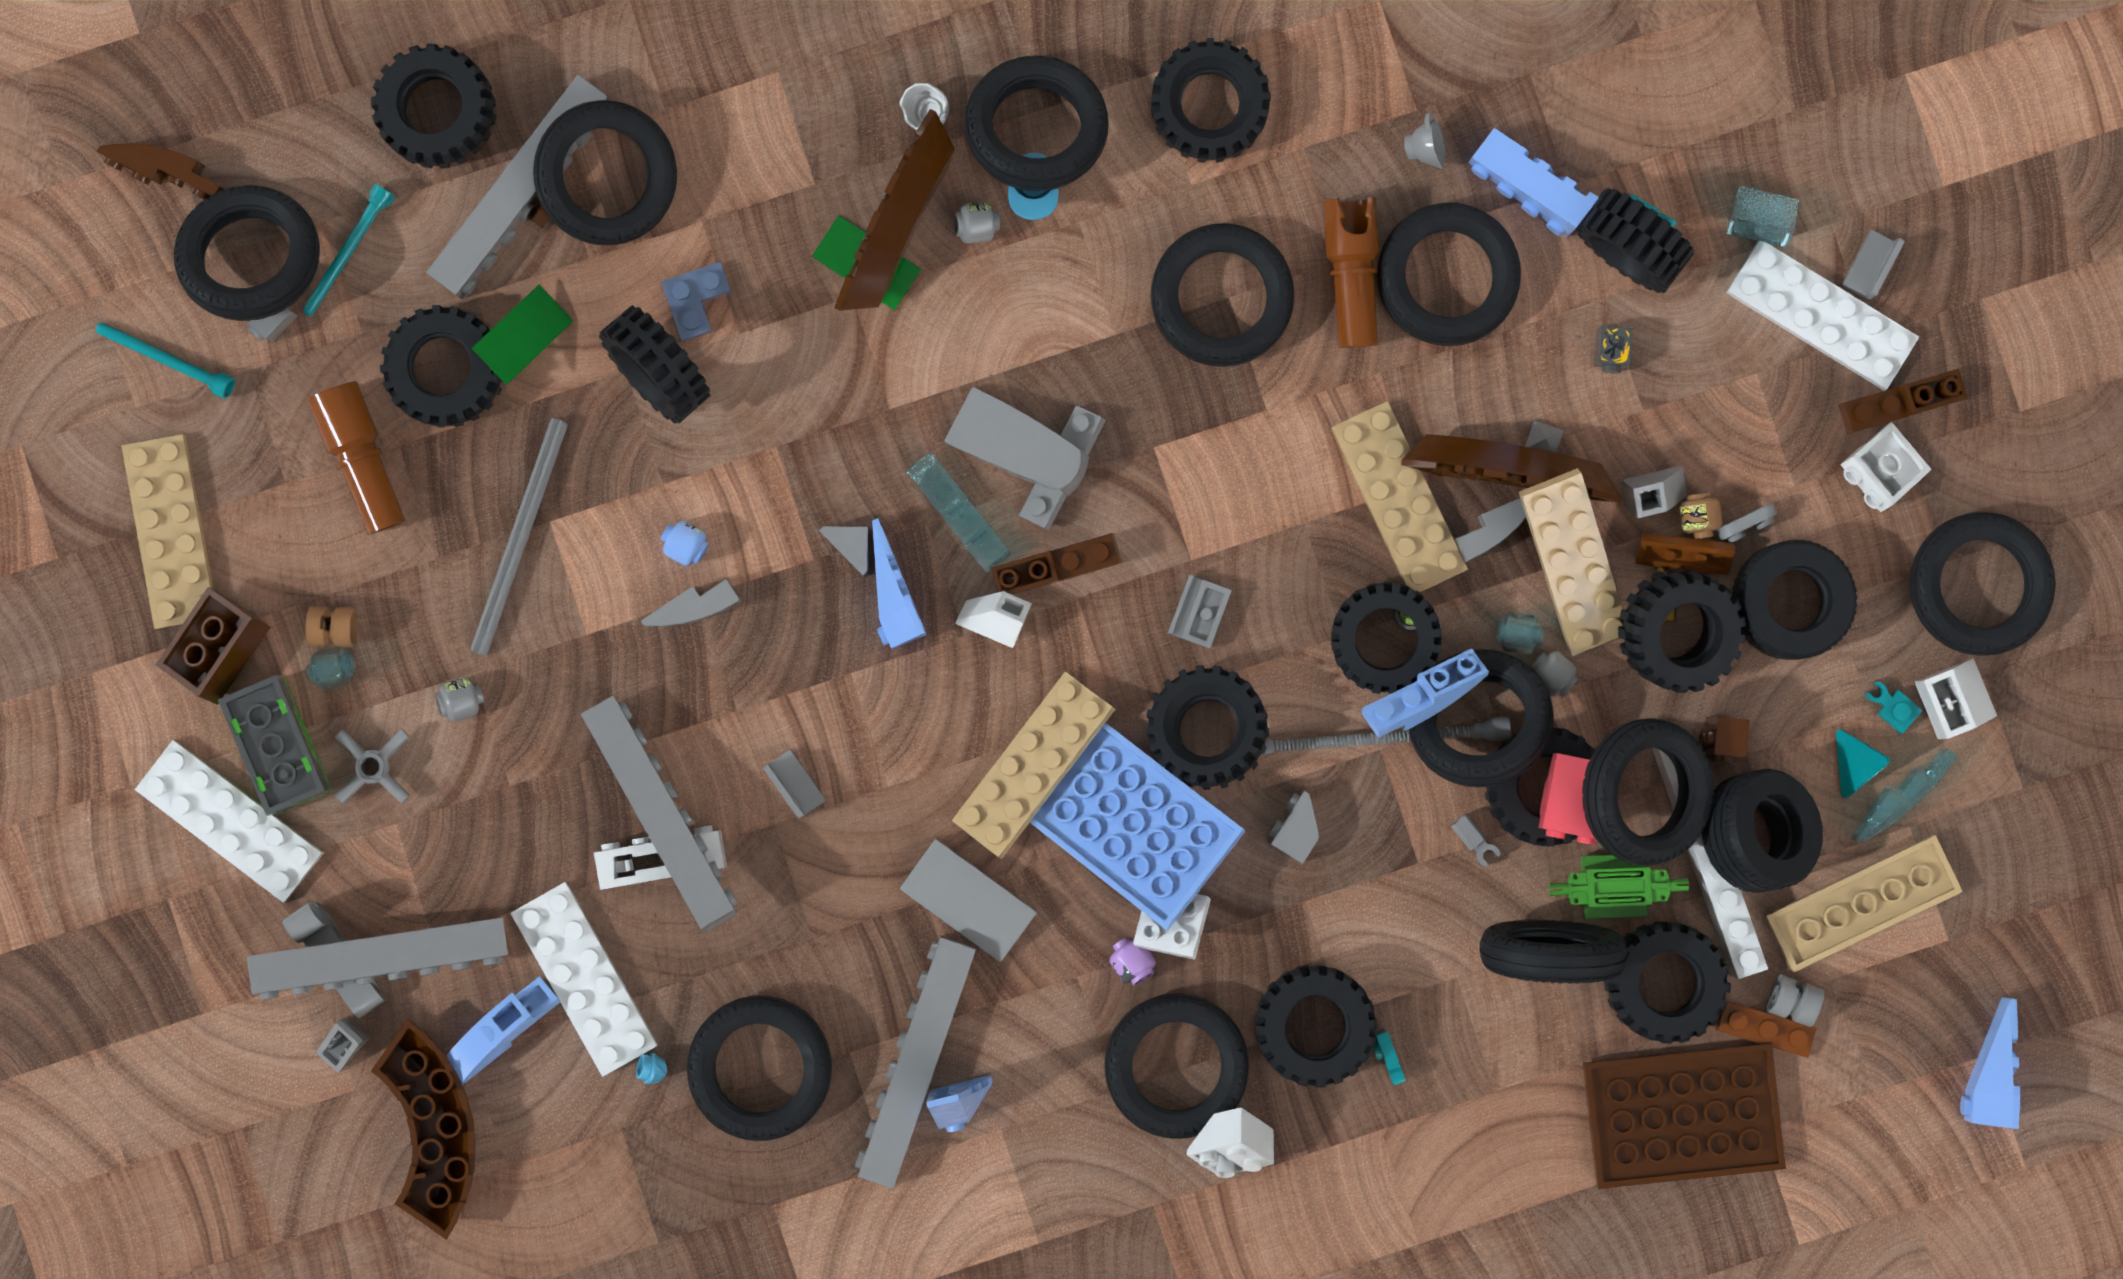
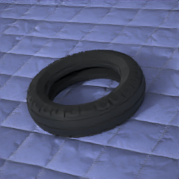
(1040, 73)
(550, 182)
(239, 204)
(1235, 240)
(1495, 243)
(2037, 574)
(1515, 757)
(1693, 798)
(1553, 951)
(1144, 1018)
(712, 1100)

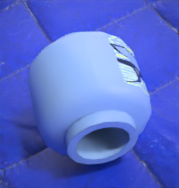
(684, 543)

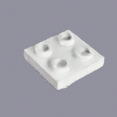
(1182, 937)

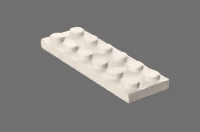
(1822, 314)
(229, 821)
(584, 979)

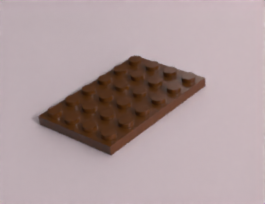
(1684, 1115)

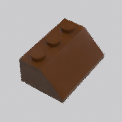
(212, 646)

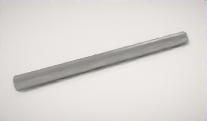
(519, 536)

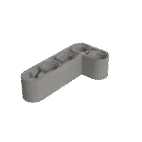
(315, 927)

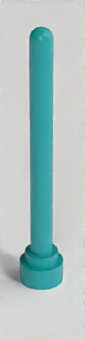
(378, 200)
(220, 383)

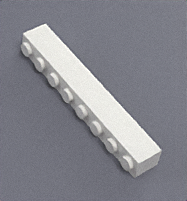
(1722, 900)

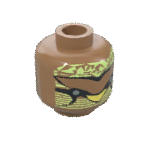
(1701, 515)

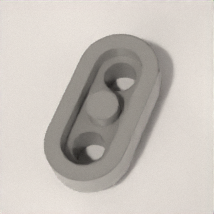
(1760, 518)

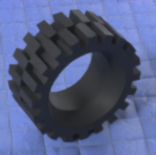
(1635, 240)
(1377, 597)

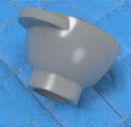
(1426, 143)

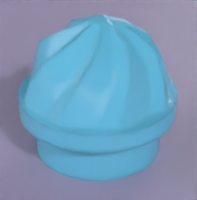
(651, 1068)

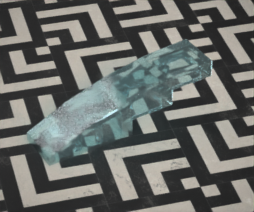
(958, 512)
(1895, 803)

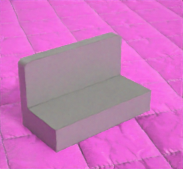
(1872, 265)
(794, 784)

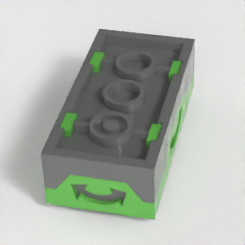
(275, 745)

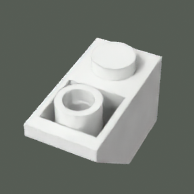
(995, 616)

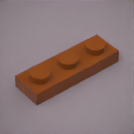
(1684, 553)
(1766, 1028)

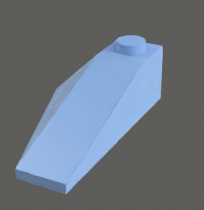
(895, 605)
(1991, 1090)
(957, 1102)

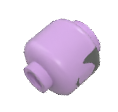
(1132, 963)

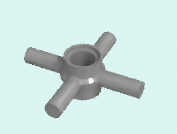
(360, 766)

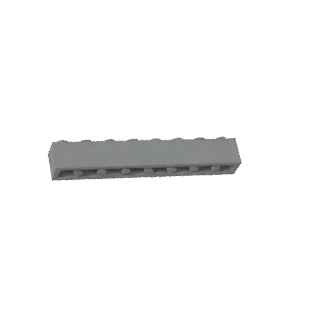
(504, 204)
(659, 814)
(377, 957)
(916, 1062)

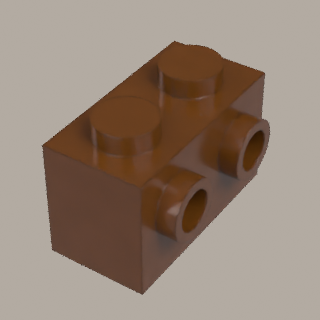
(1725, 738)

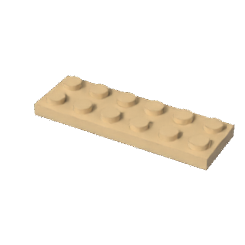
(1398, 498)
(167, 527)
(1573, 561)
(1033, 765)
(1863, 903)

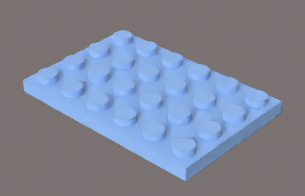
(1137, 826)

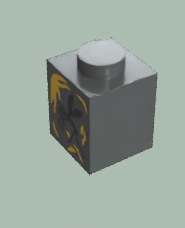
(1613, 348)

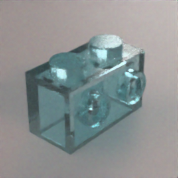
(1763, 216)

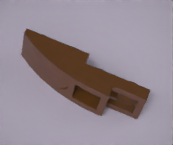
(155, 162)
(1903, 401)
(1057, 565)

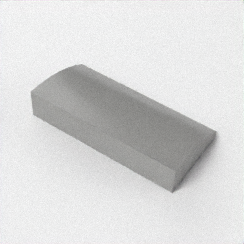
(968, 900)

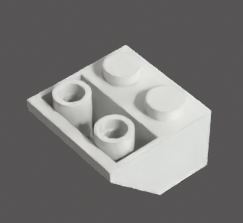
(1956, 699)
(1233, 1144)

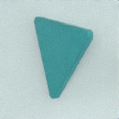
(1857, 762)

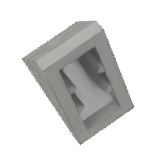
(851, 543)
(342, 1043)

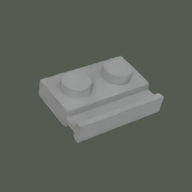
(1199, 611)

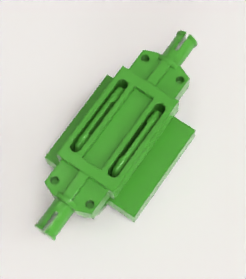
(1616, 887)

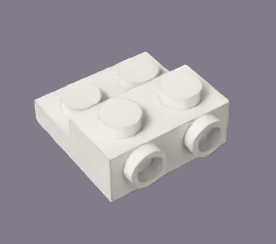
(1885, 468)

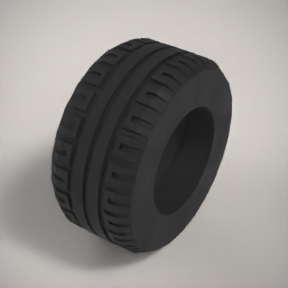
(1835, 590)
(1793, 827)

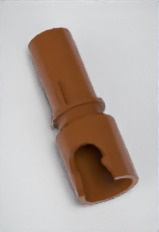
(1352, 247)
(350, 436)

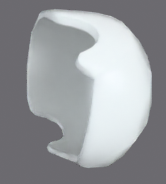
(919, 100)

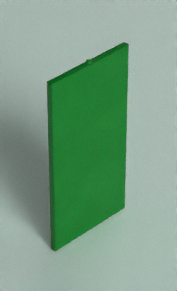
(838, 254)
(522, 334)

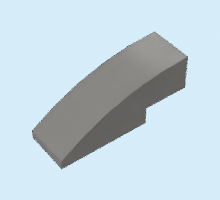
(1495, 528)
(694, 607)

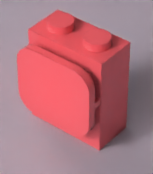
(1562, 800)

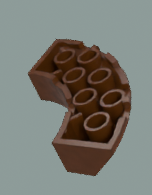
(897, 216)
(1504, 464)
(438, 1128)

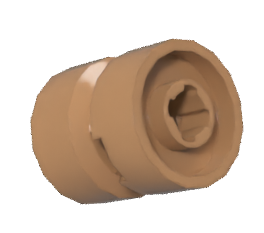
(342, 623)

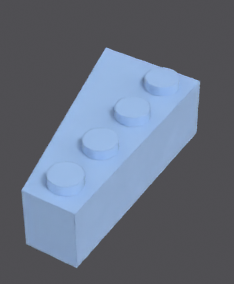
(1531, 183)

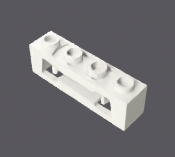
(609, 866)

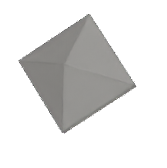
(1544, 437)

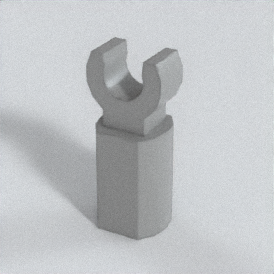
(1473, 838)

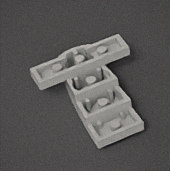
(1027, 449)

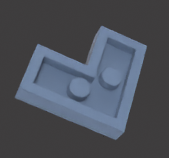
(688, 293)

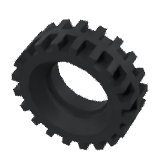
(1219, 60)
(654, 364)
(400, 379)
(1198, 687)
(1508, 806)

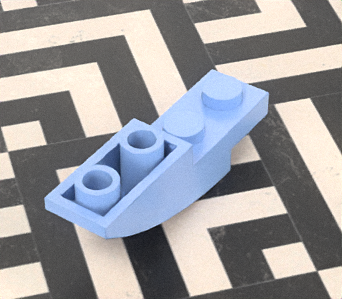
(1427, 696)
(499, 1027)

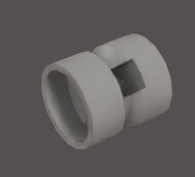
(1798, 1001)

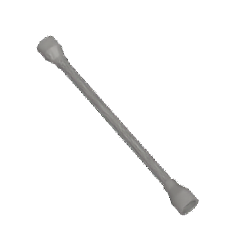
(1493, 729)

